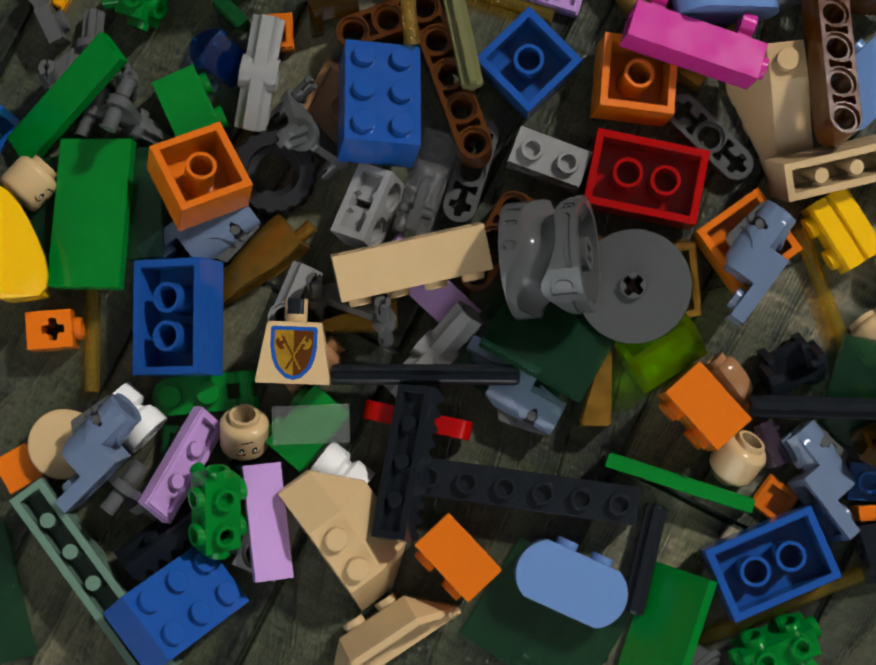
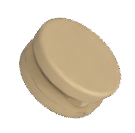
(48, 440)

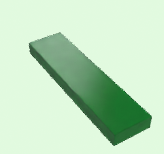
(68, 97)
(678, 482)

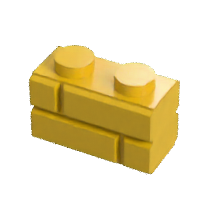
(840, 230)

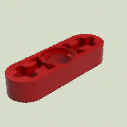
(446, 425)

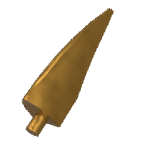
(265, 257)

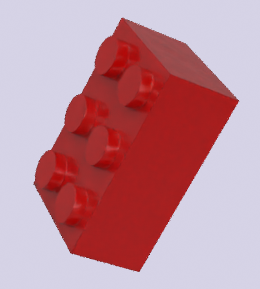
(645, 179)

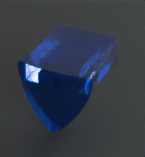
(217, 55)

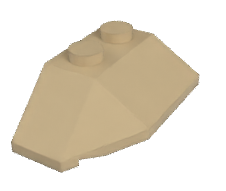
(339, 521)
(391, 629)

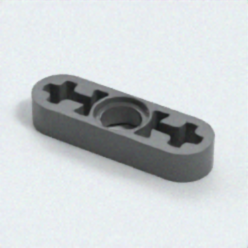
(720, 166)
(472, 201)

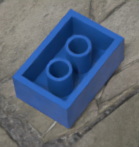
(379, 103)
(178, 317)
(770, 563)
(175, 607)

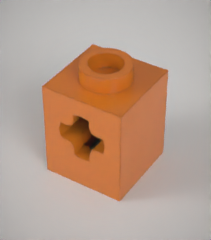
(38, 328)

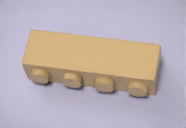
(822, 170)
(412, 262)

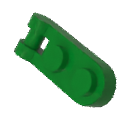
(180, 394)

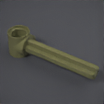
(463, 44)

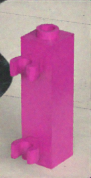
(696, 44)

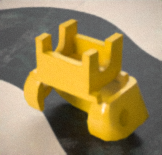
(21, 256)

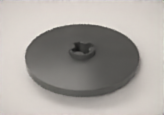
(664, 286)

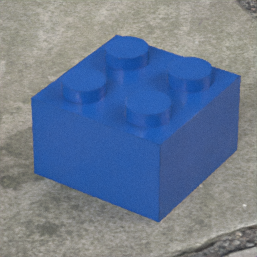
(528, 63)

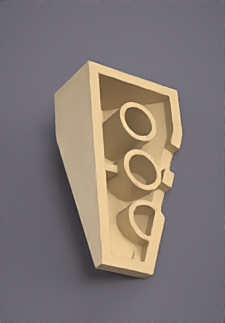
(777, 107)

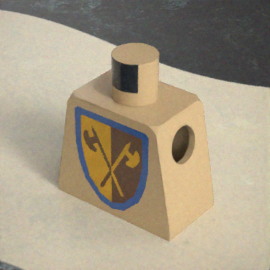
(294, 349)

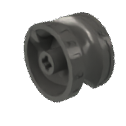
(549, 257)

